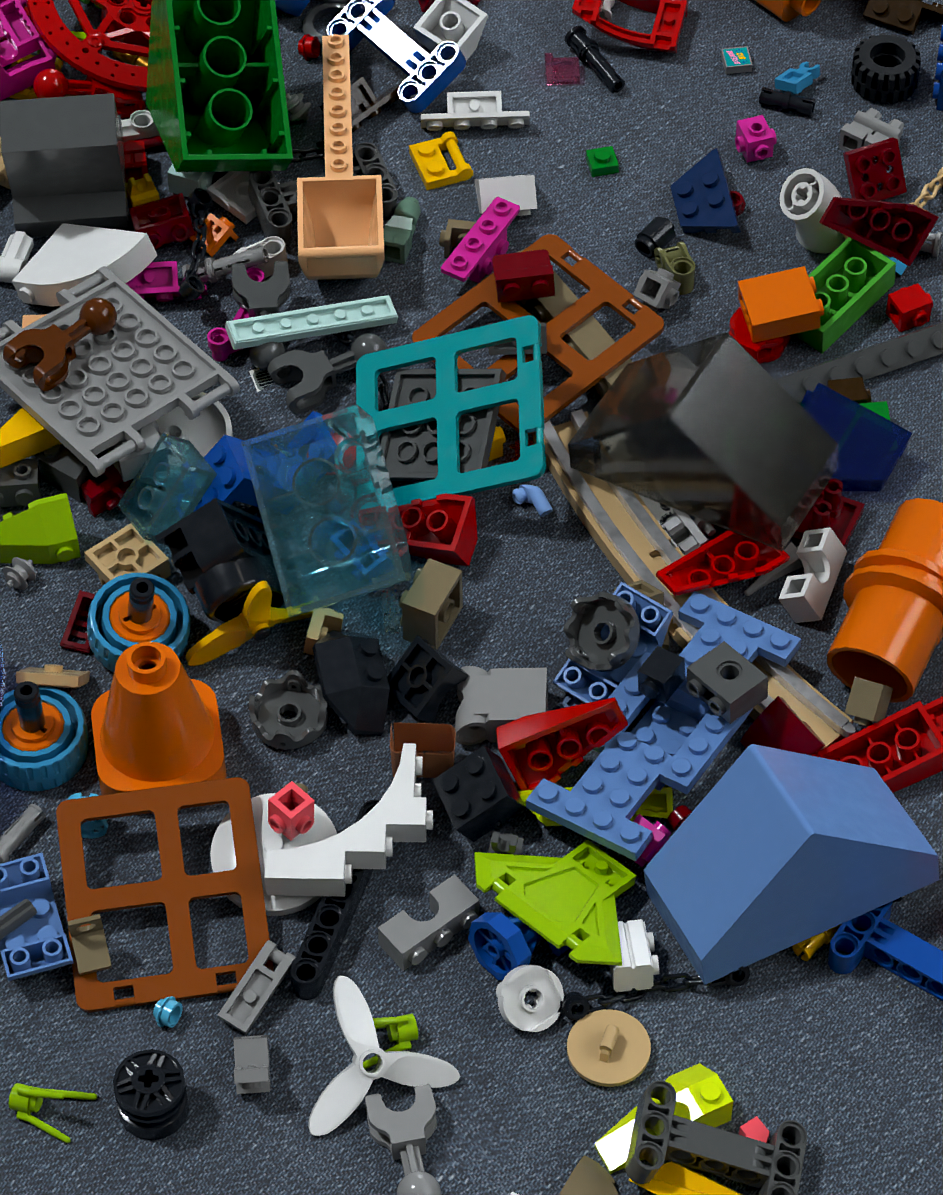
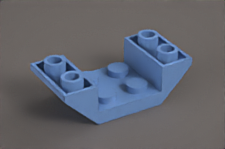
(595, 685)
(40, 941)

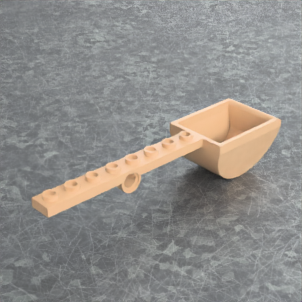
(339, 212)

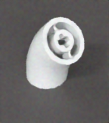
(804, 201)

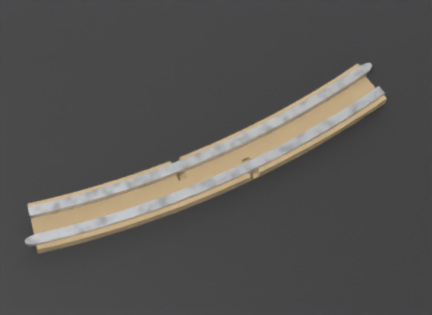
(641, 547)

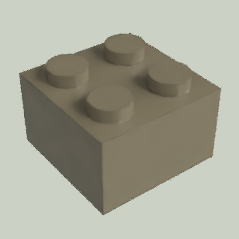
(431, 602)

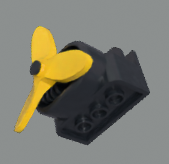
(232, 574)

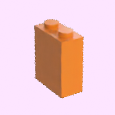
(780, 304)

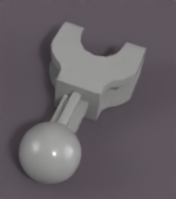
(406, 1137)

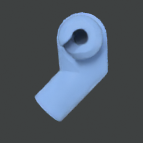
(532, 495)

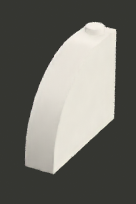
(75, 255)

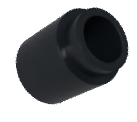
(654, 235)

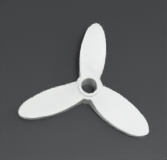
(352, 1083)

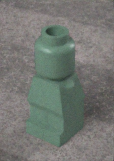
(400, 230)

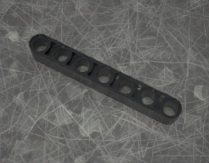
(325, 937)

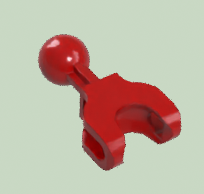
(53, 83)
(761, 351)

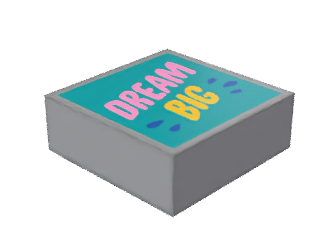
(736, 60)

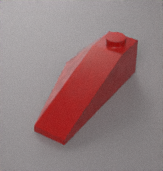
(720, 562)

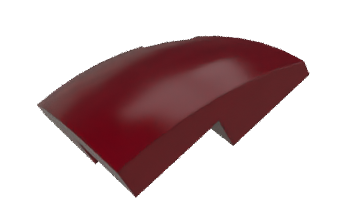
(782, 729)

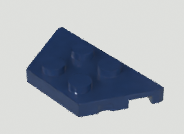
(705, 197)

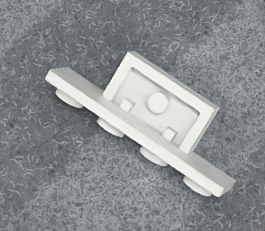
(474, 109)

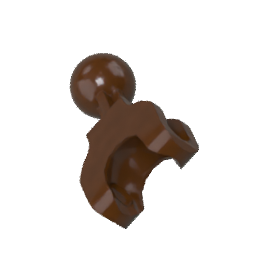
(56, 347)

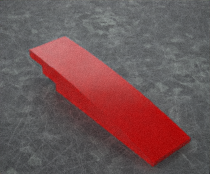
(899, 747)

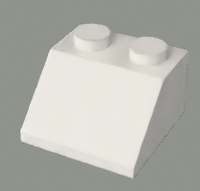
(454, 22)
(515, 189)

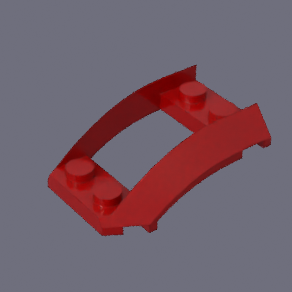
(665, 28)

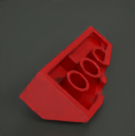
(441, 528)
(556, 739)

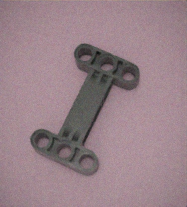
(277, 203)
(712, 1148)

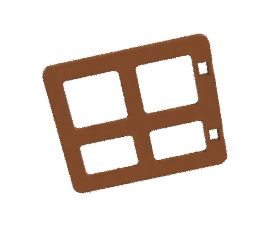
(584, 372)
(172, 890)

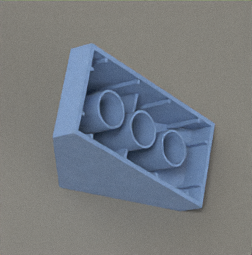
(783, 856)

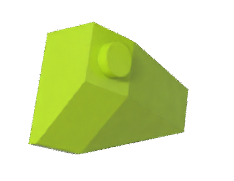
(40, 533)

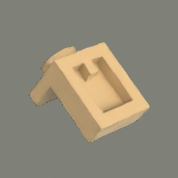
(321, 623)

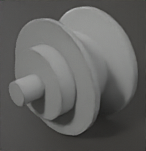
(296, 107)
(21, 571)

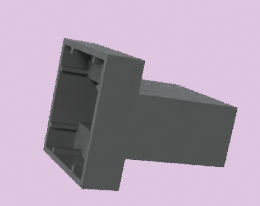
(64, 162)

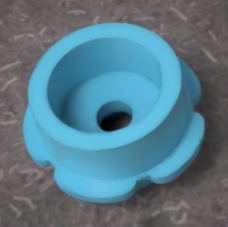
(167, 1012)

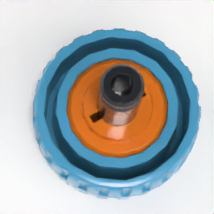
(136, 611)
(41, 737)

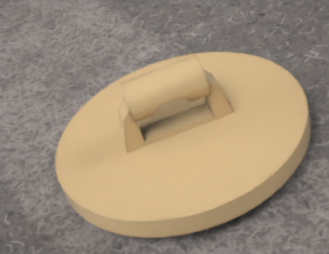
(608, 1048)

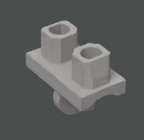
(682, 523)

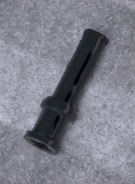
(588, 52)

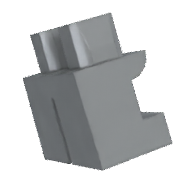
(868, 129)

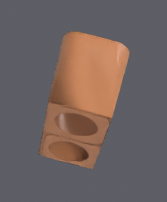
(427, 737)

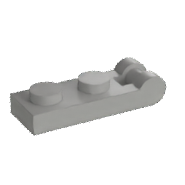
(256, 988)

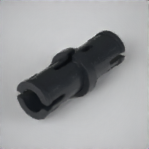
(787, 101)

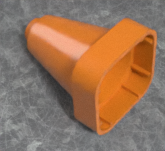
(155, 724)

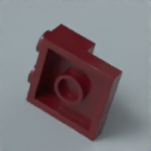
(163, 220)

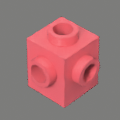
(291, 811)

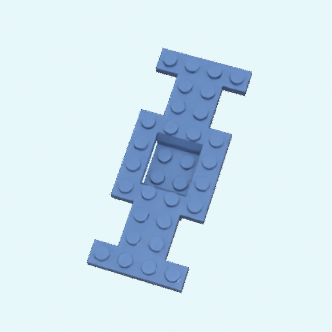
(668, 744)

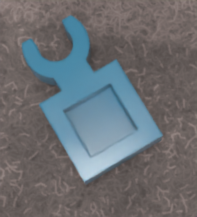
(797, 79)

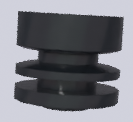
(153, 1110)

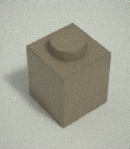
(868, 701)

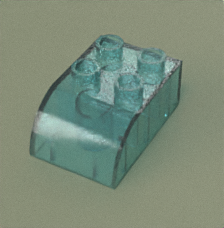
(328, 510)

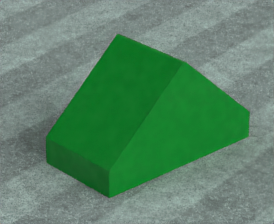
(218, 85)

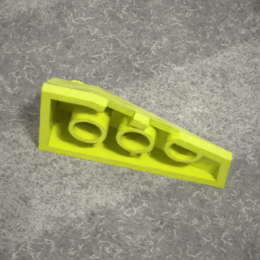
(698, 1098)

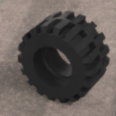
(885, 68)

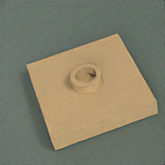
(53, 676)

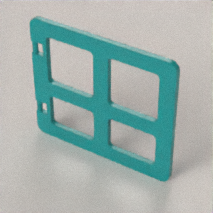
(450, 405)

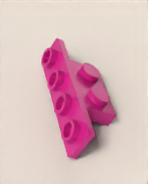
(484, 240)
(159, 281)

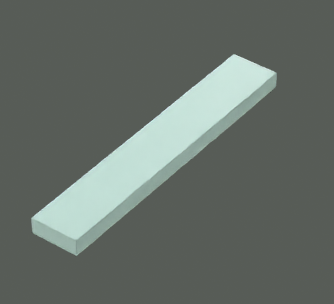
(311, 322)

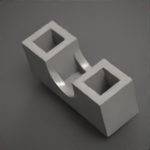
(411, 940)

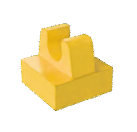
(141, 191)

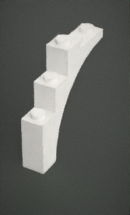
(328, 864)

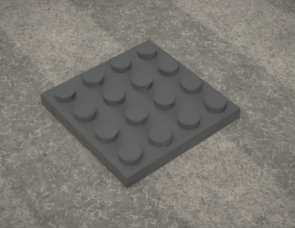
(412, 450)

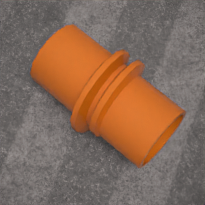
(894, 604)

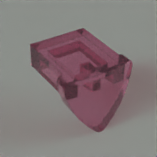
(561, 70)

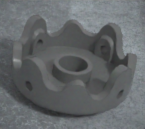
(585, 628)
(291, 695)

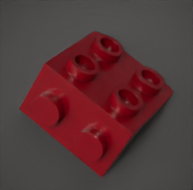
(523, 275)

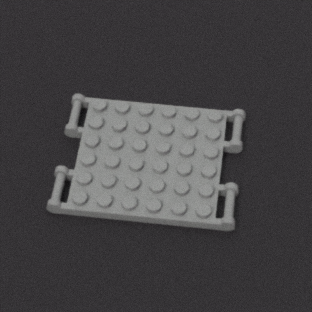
(117, 377)

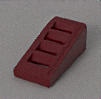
(83, 600)

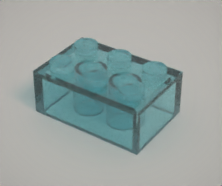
(166, 486)

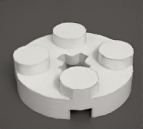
(547, 1002)

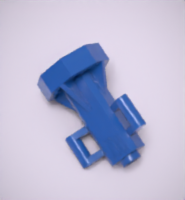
(504, 943)

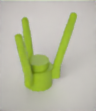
(399, 1029)
(29, 1099)

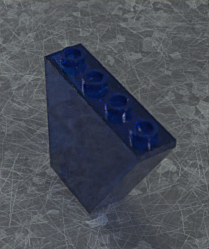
(866, 441)

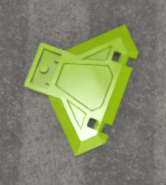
(562, 897)

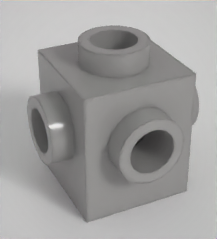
(657, 289)

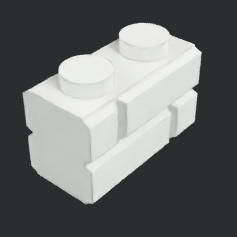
(637, 962)

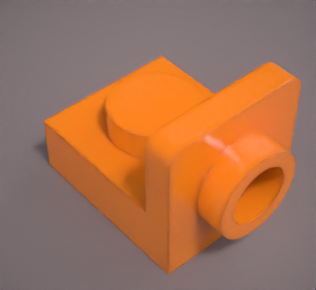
(218, 232)

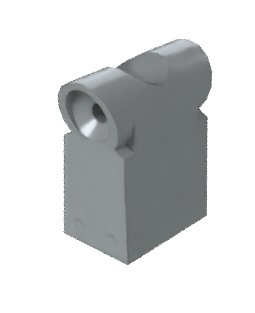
(497, 699)

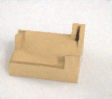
(125, 554)

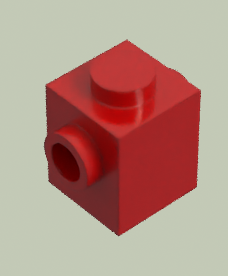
(909, 307)

